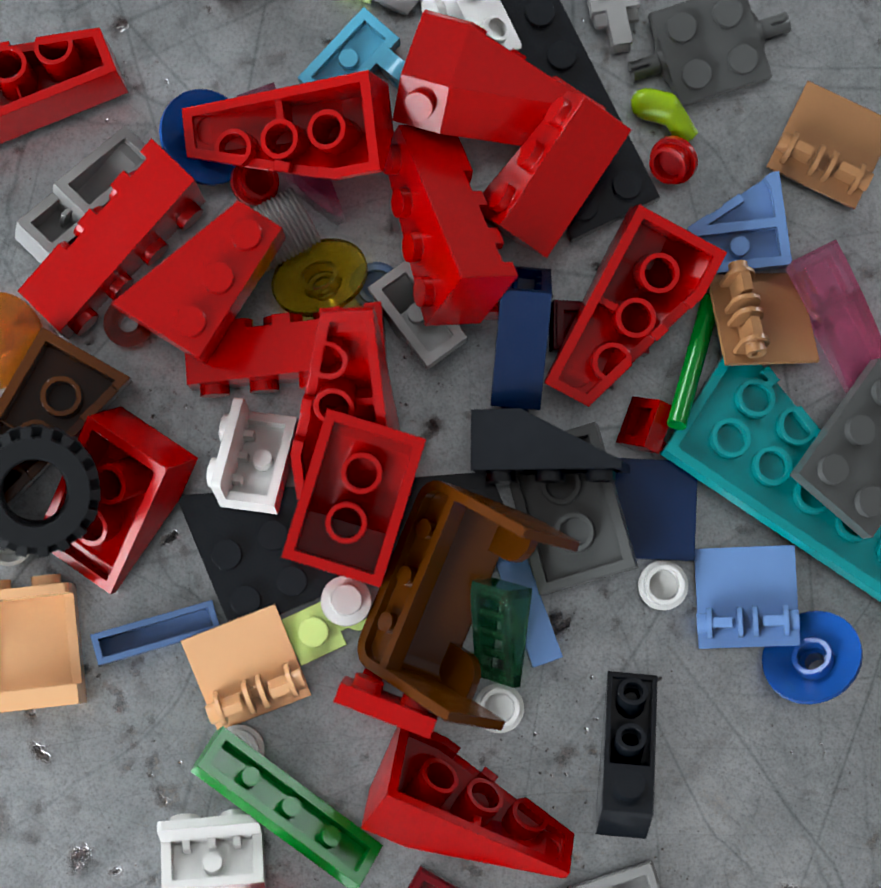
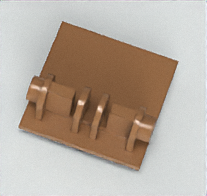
(829, 145)
(761, 318)

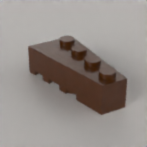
(56, 389)

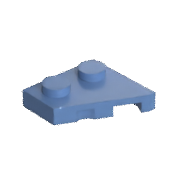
(750, 227)

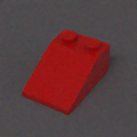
(139, 484)
(353, 498)

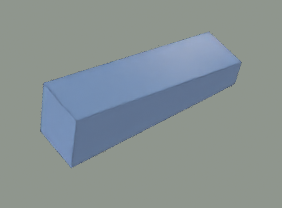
(153, 633)
(540, 640)

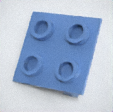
(747, 597)

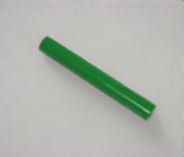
(692, 365)

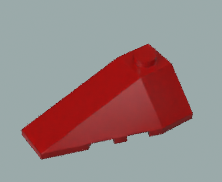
(471, 84)

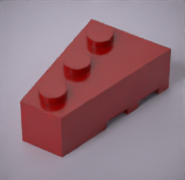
(553, 172)
(205, 281)

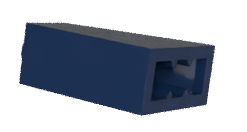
(522, 340)

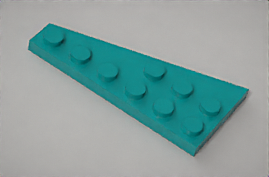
(745, 445)

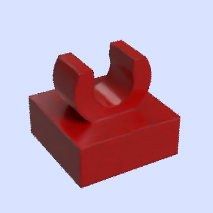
(645, 425)

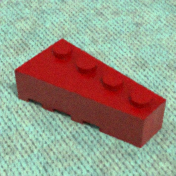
(55, 79)
(445, 229)
(114, 242)
(262, 355)

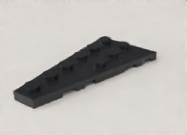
(246, 548)

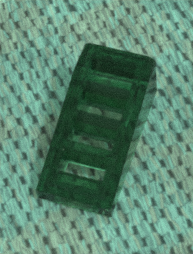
(514, 605)

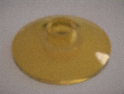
(320, 277)

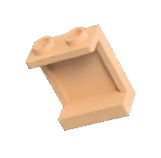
(40, 645)

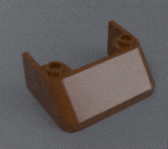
(425, 599)

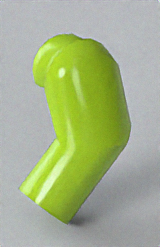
(663, 109)

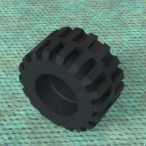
(82, 492)

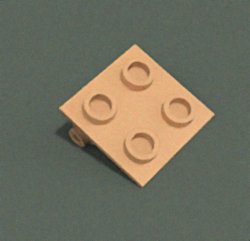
(246, 667)

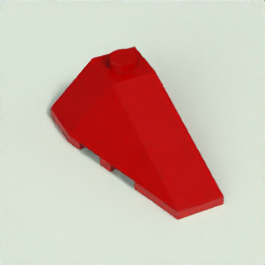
(307, 129)
(637, 294)
(344, 376)
(447, 807)

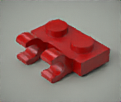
(367, 696)

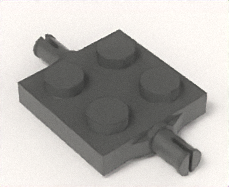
(709, 48)

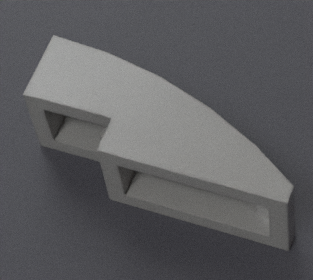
(77, 191)

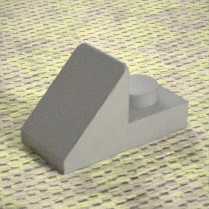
(406, 318)

